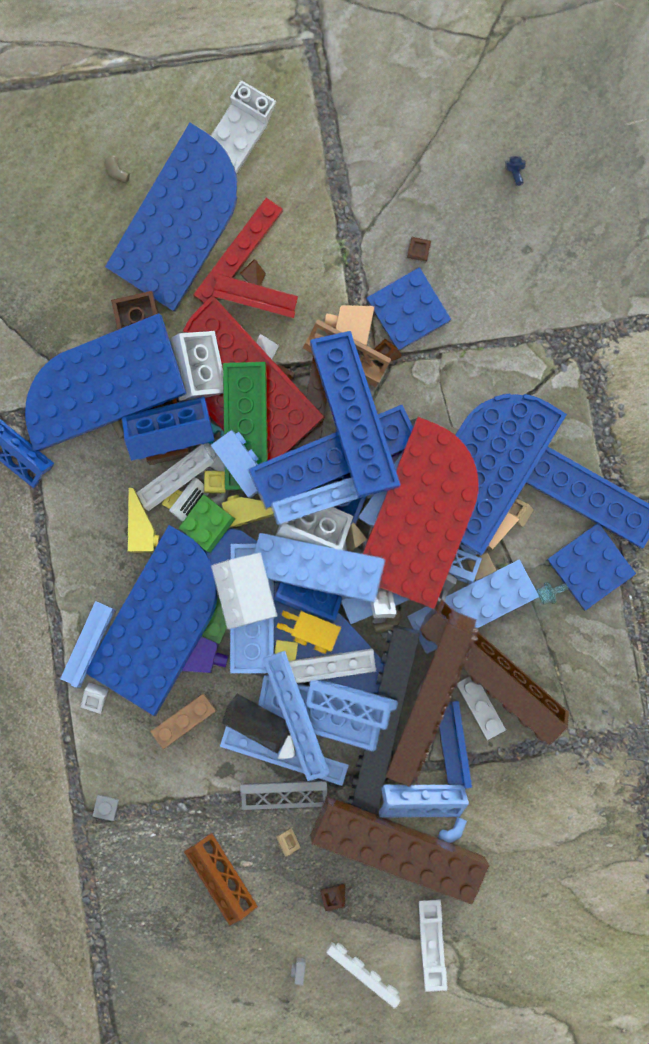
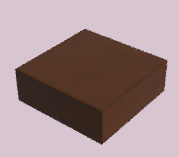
(419, 249)

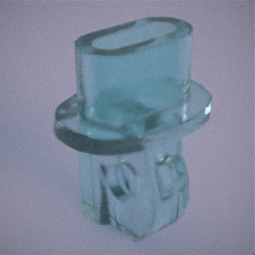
(547, 593)

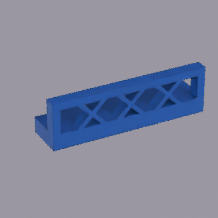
(22, 450)
(454, 747)

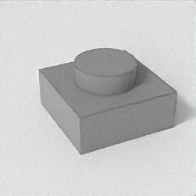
(106, 807)
(298, 971)

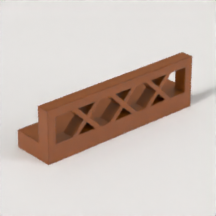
(217, 882)

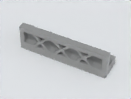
(289, 786)

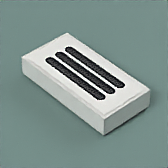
(188, 499)

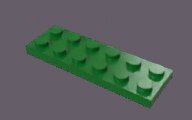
(246, 409)

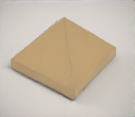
(288, 842)

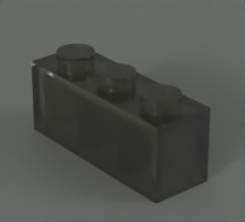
(256, 723)

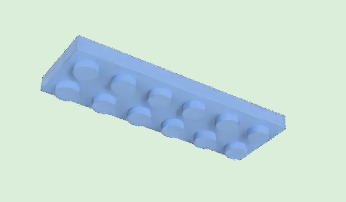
(320, 567)
(485, 599)
(253, 641)
(325, 723)

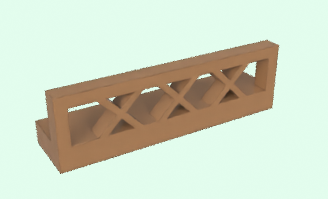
(372, 372)

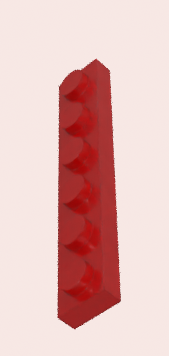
(241, 247)

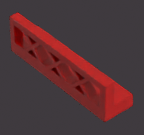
(255, 295)

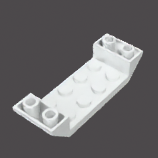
(243, 122)

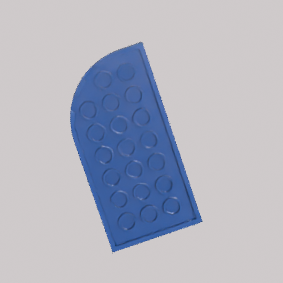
(179, 219)
(102, 383)
(506, 444)
(158, 623)

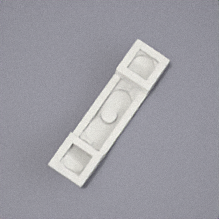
(432, 945)

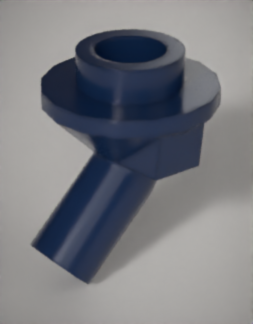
(516, 164)

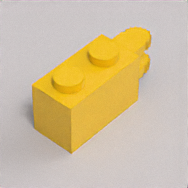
(311, 630)

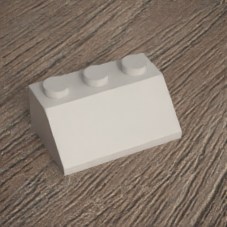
(198, 364)
(321, 528)
(244, 590)

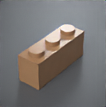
(183, 721)

